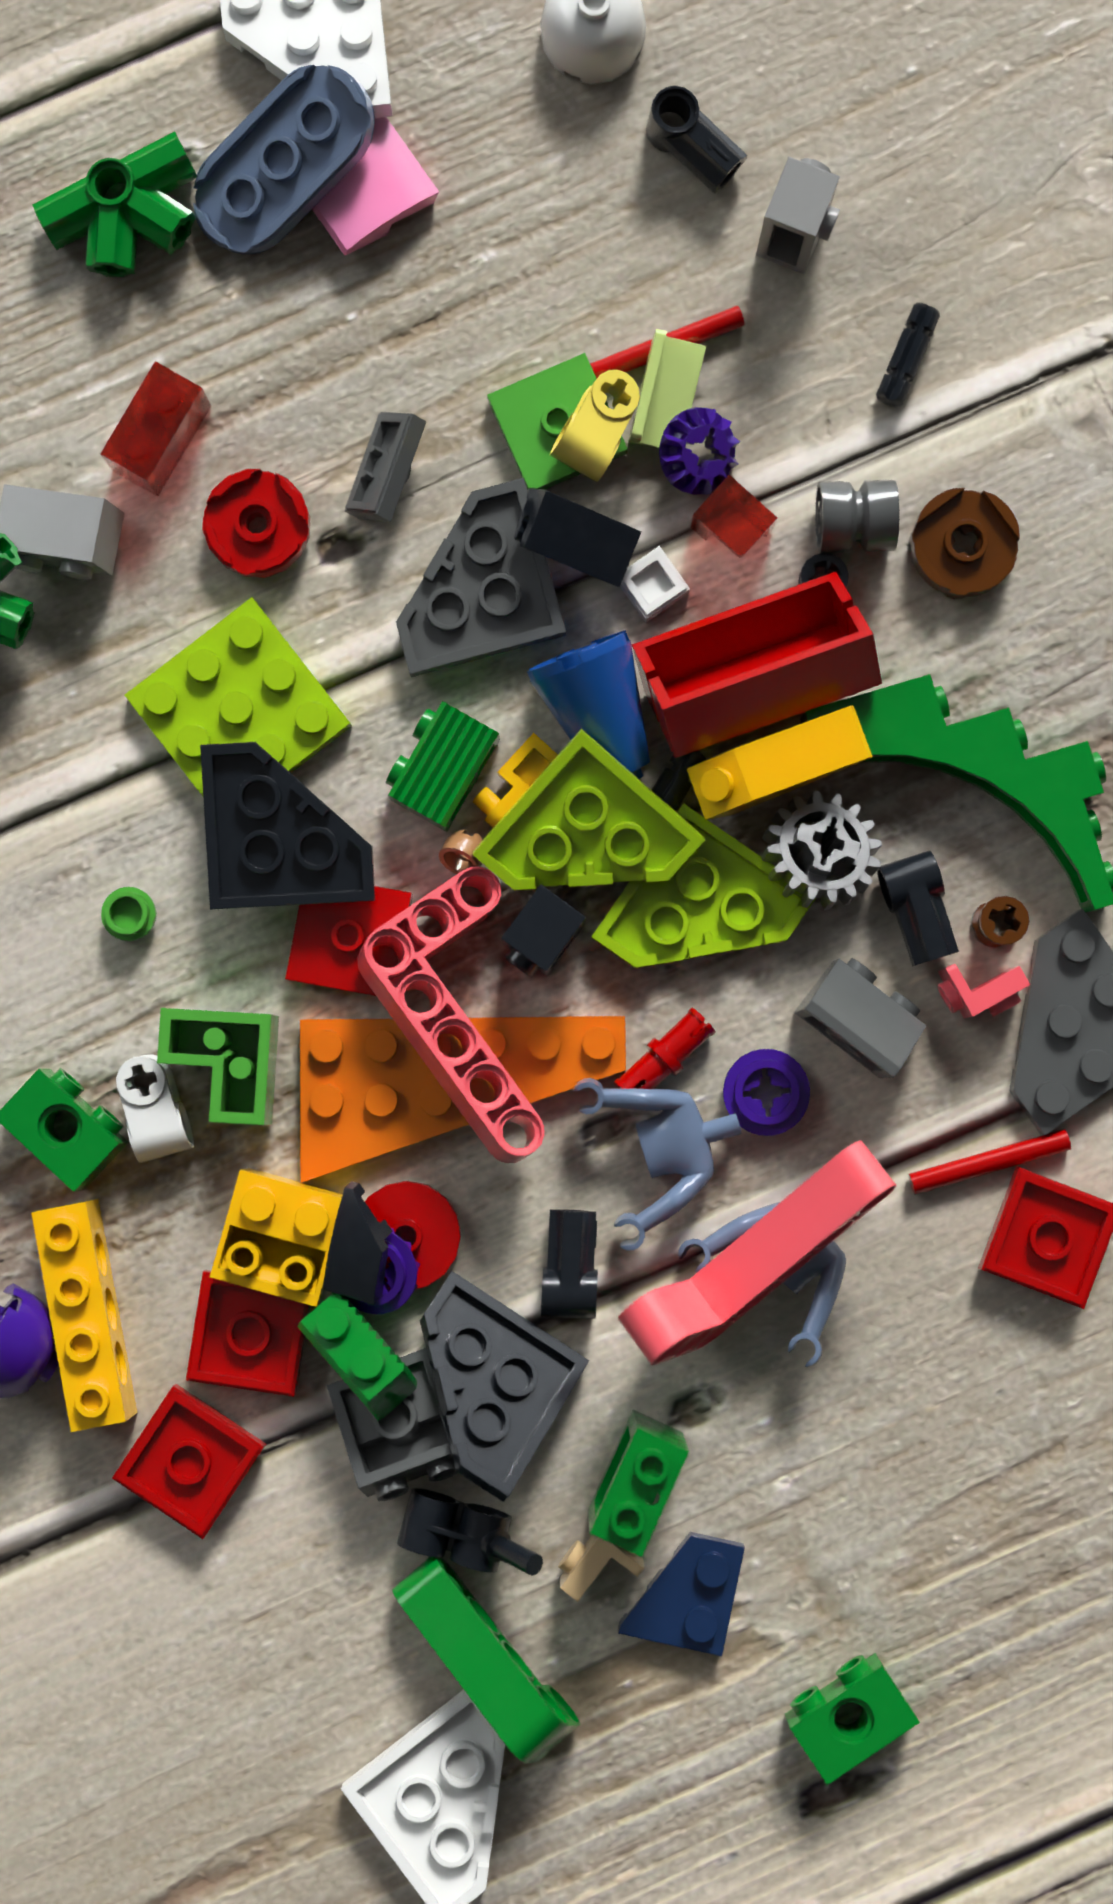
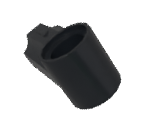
(697, 142)
(915, 894)
(570, 1275)

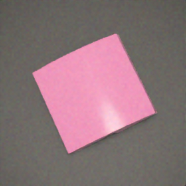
(375, 192)

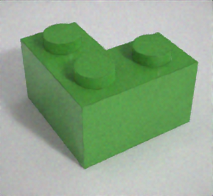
(239, 1051)

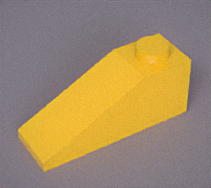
(778, 763)

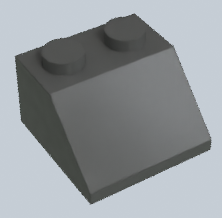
(862, 1018)

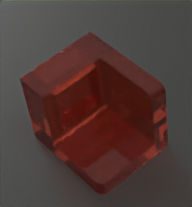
(733, 517)

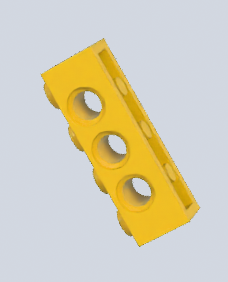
(84, 1315)

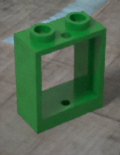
(642, 1465)

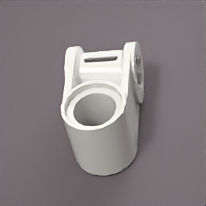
(156, 1120)

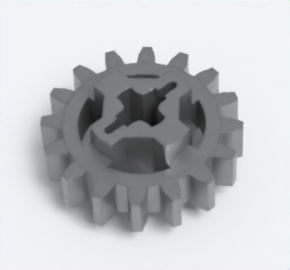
(843, 845)

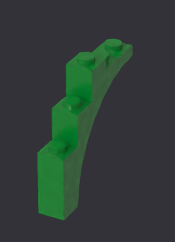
(1045, 791)

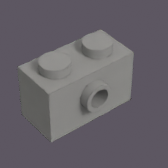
(799, 214)
(61, 531)

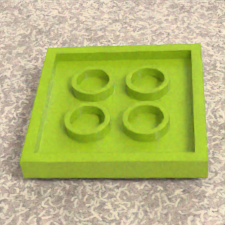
(238, 688)

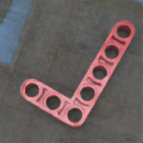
(445, 1014)
(698, 1310)

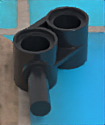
(470, 1531)

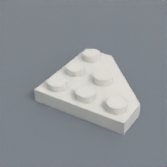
(317, 34)
(436, 1801)

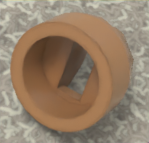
(458, 850)

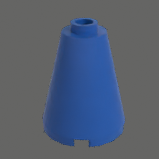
(597, 693)

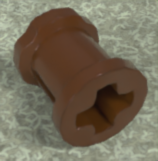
(1015, 916)

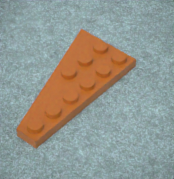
(374, 1093)

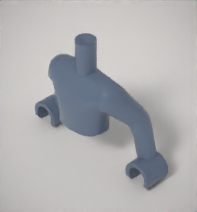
(671, 1144)
(828, 1264)

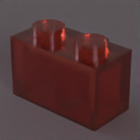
(156, 428)

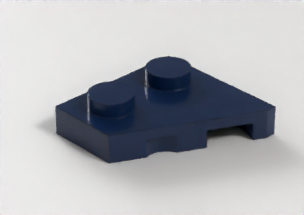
(690, 1597)

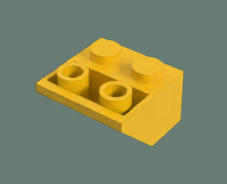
(277, 1236)

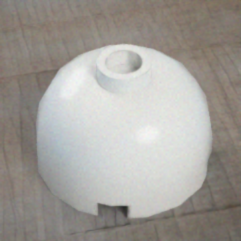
(593, 37)

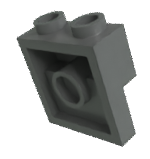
(403, 1443)

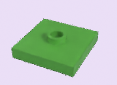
(534, 415)

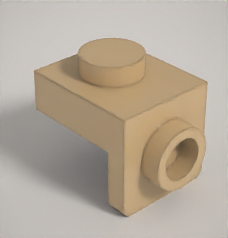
(585, 1562)

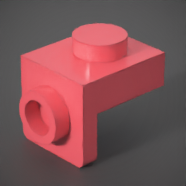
(995, 994)

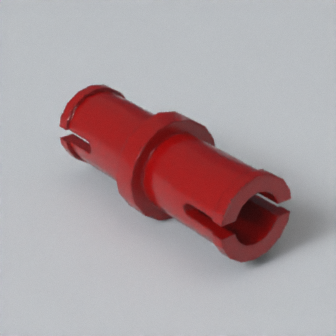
(668, 1053)

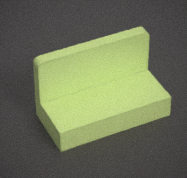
(666, 386)

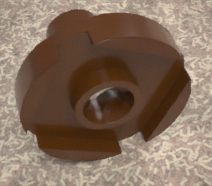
(968, 512)

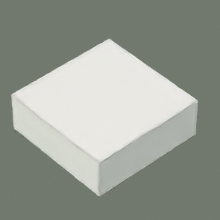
(653, 584)

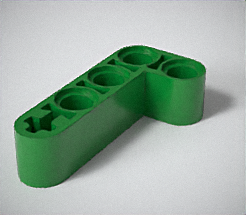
(485, 1664)

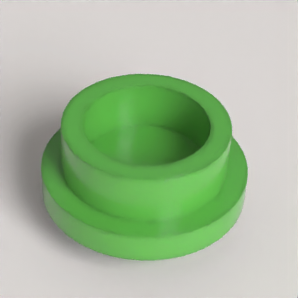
(128, 914)

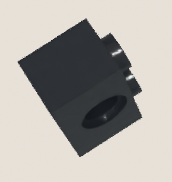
(542, 933)

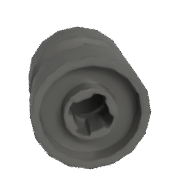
(860, 516)

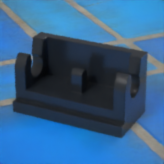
(576, 536)

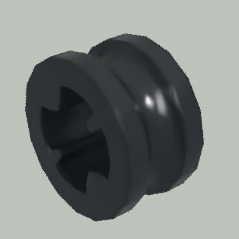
(825, 560)

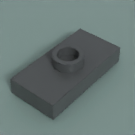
(385, 466)

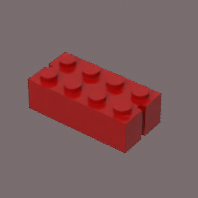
(757, 664)

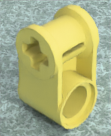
(593, 429)

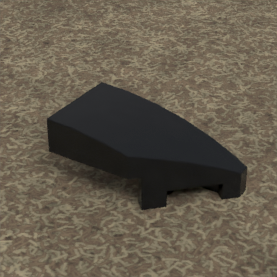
(357, 1250)

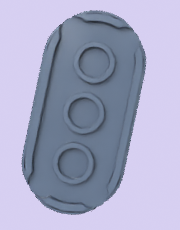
(283, 159)

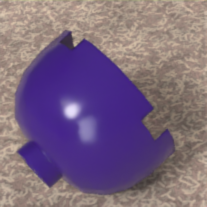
(25, 1342)

